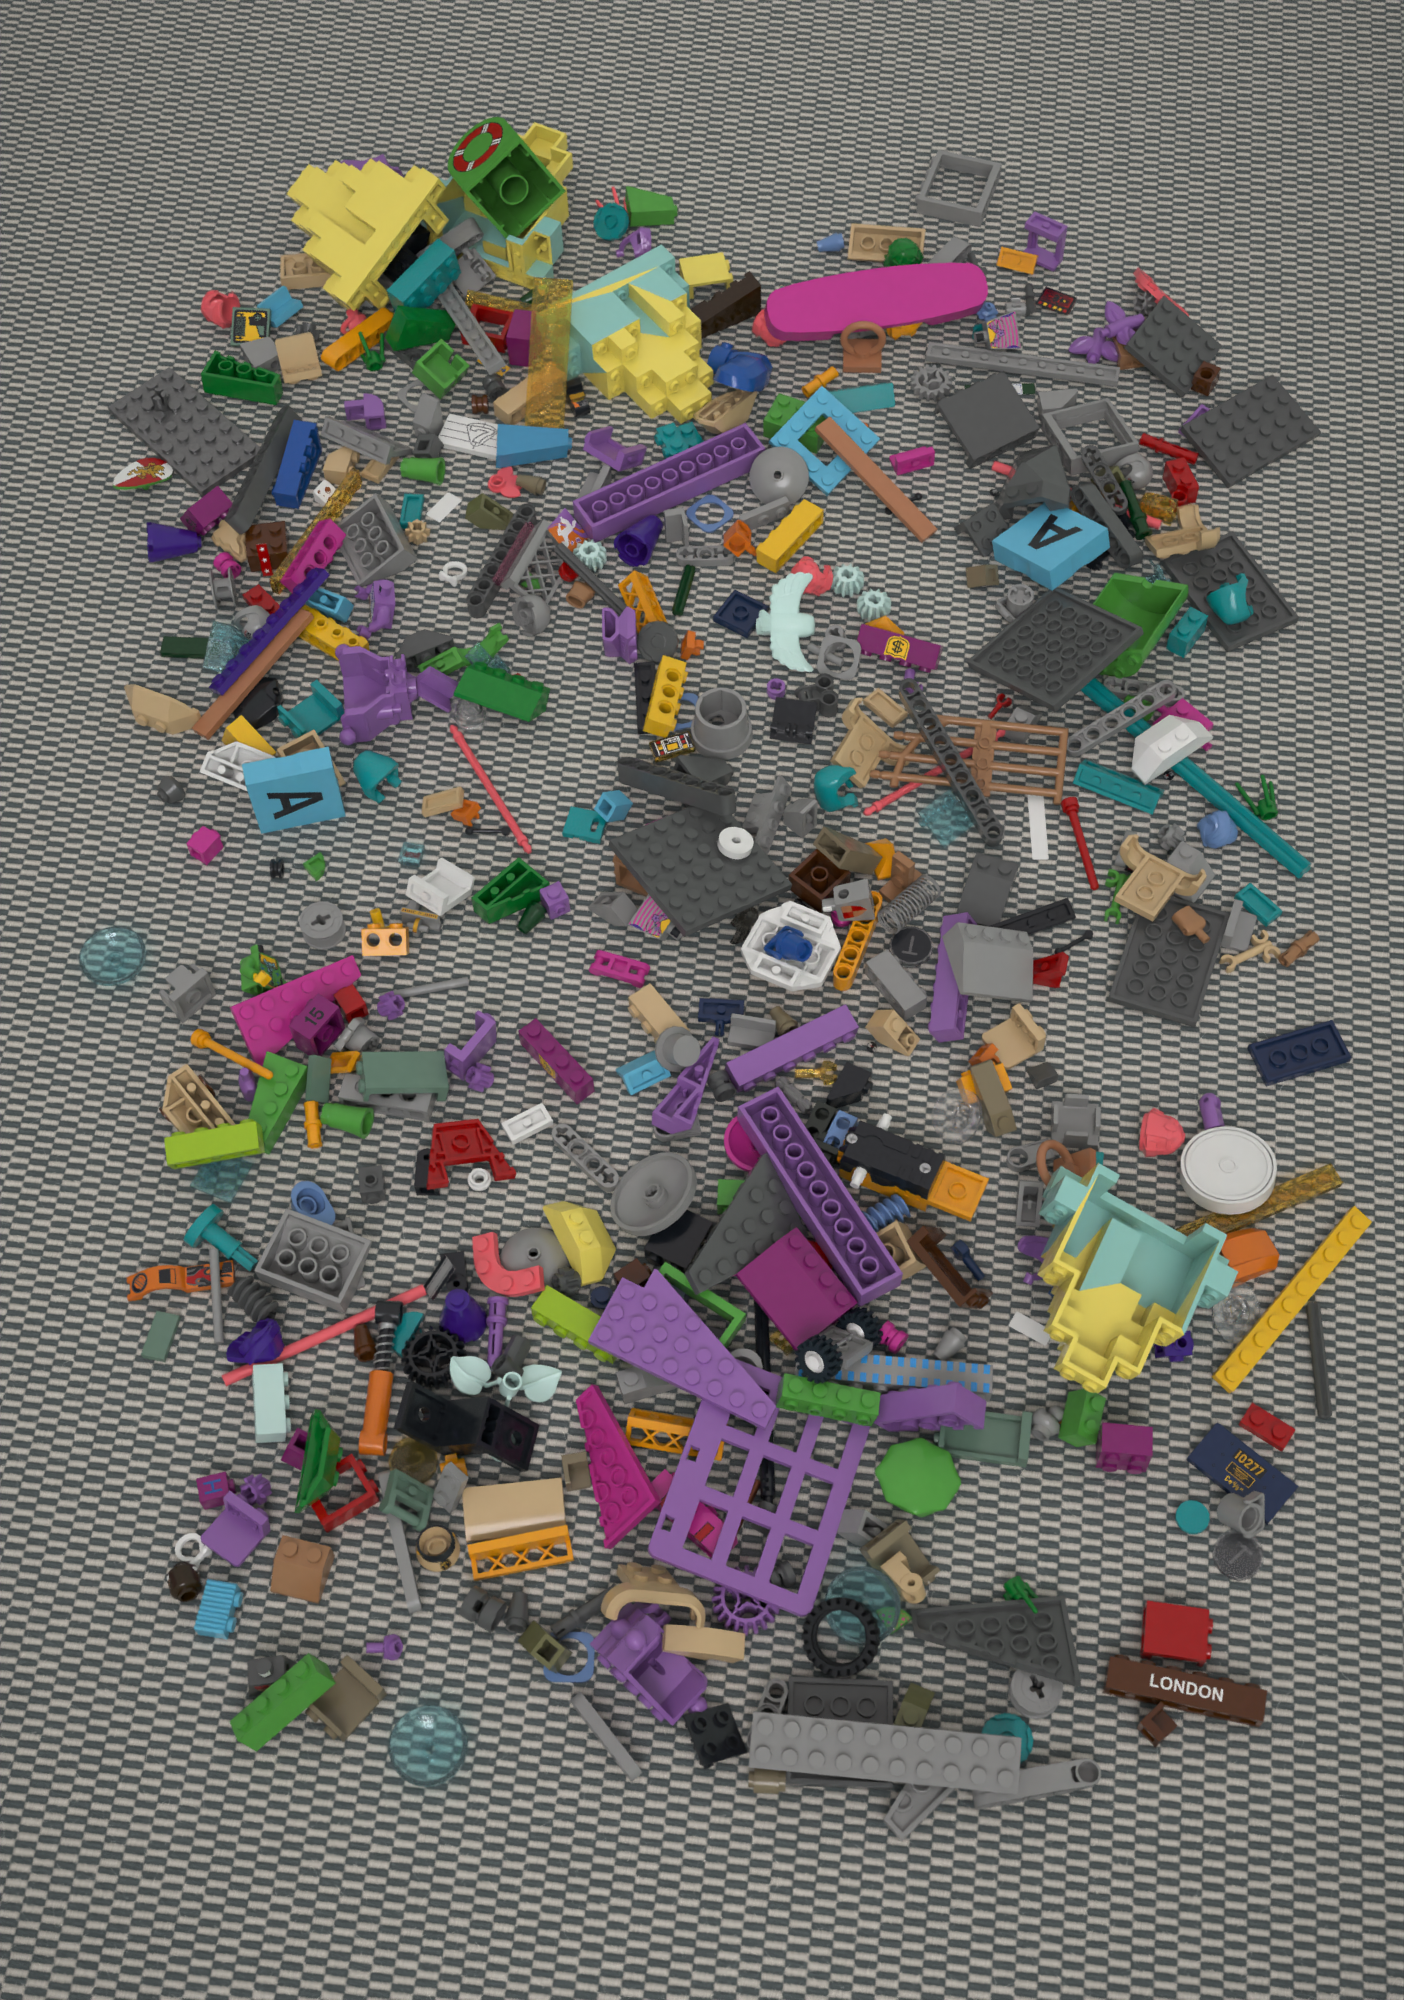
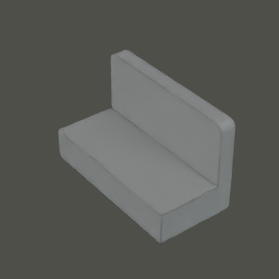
(596, 481)
(676, 526)
(1238, 928)
(750, 1031)

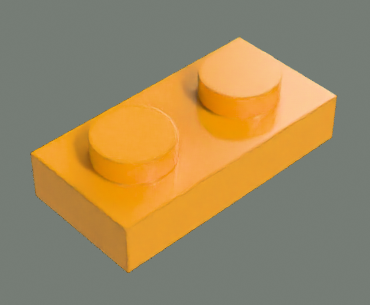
(1017, 260)

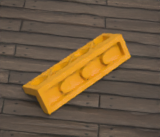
(647, 602)
(666, 1423)
(520, 1543)

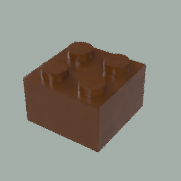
(277, 541)
(816, 879)

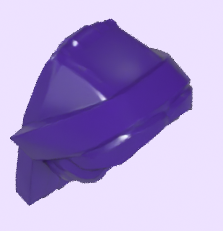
(259, 1345)

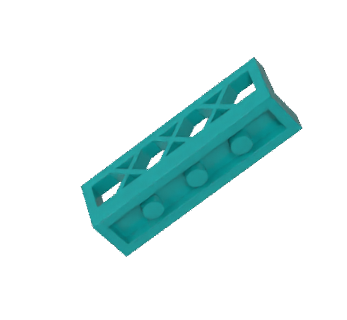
(1118, 786)

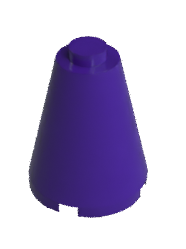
(639, 541)
(170, 542)
(463, 1316)

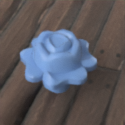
(987, 312)

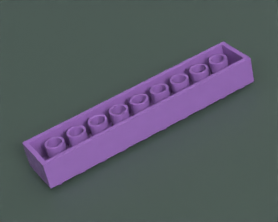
(667, 483)
(820, 1197)

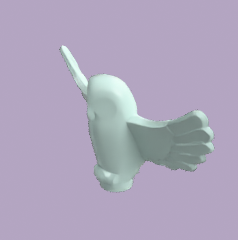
(786, 623)

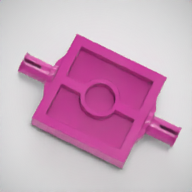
(1187, 711)

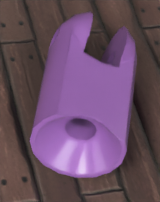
(1211, 1111)

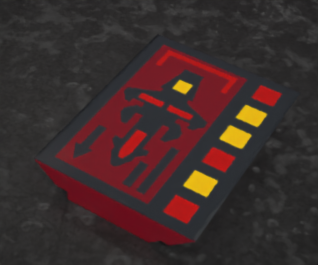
(1056, 301)

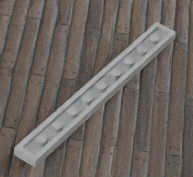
(471, 330)
(1023, 364)

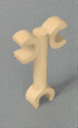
(1261, 946)

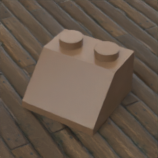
(301, 1569)

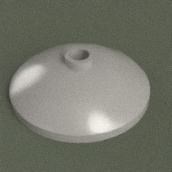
(793, 477)
(550, 1256)

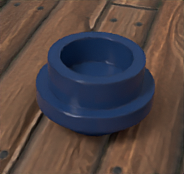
(601, 1296)

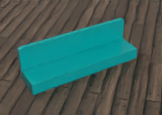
(866, 397)

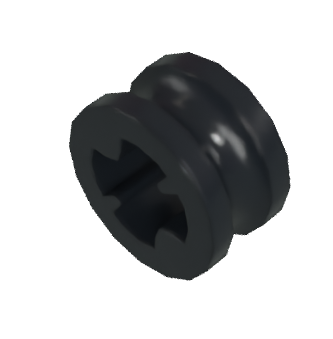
(277, 868)

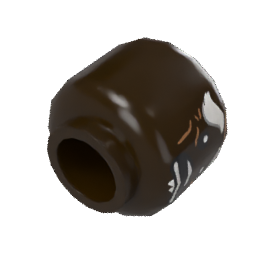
(184, 1581)

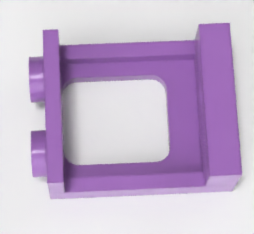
(1050, 229)

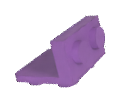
(236, 1530)

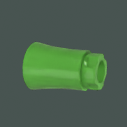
(424, 469)
(348, 1118)

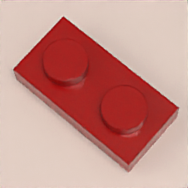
(260, 597)
(1267, 1427)

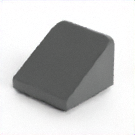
(1042, 1075)

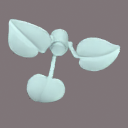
(472, 1373)

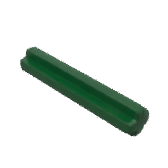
(683, 590)

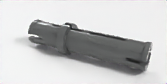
(577, 1617)

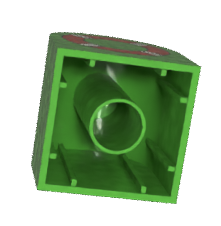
(502, 176)

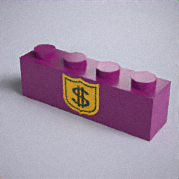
(899, 647)
(556, 1061)

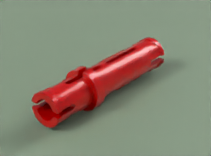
(1167, 448)

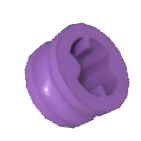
(777, 683)

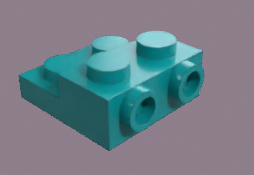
(676, 439)

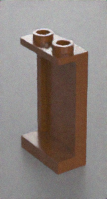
(924, 1244)

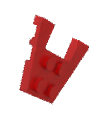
(462, 1144)

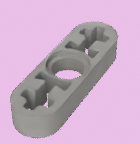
(690, 551)

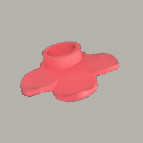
(504, 483)

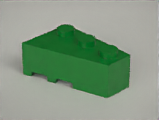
(418, 327)
(509, 892)

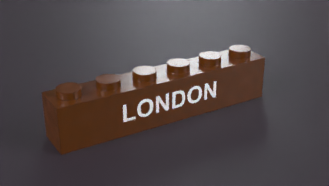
(1185, 1691)

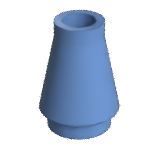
(831, 243)

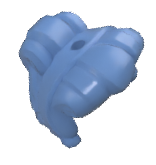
(1217, 829)

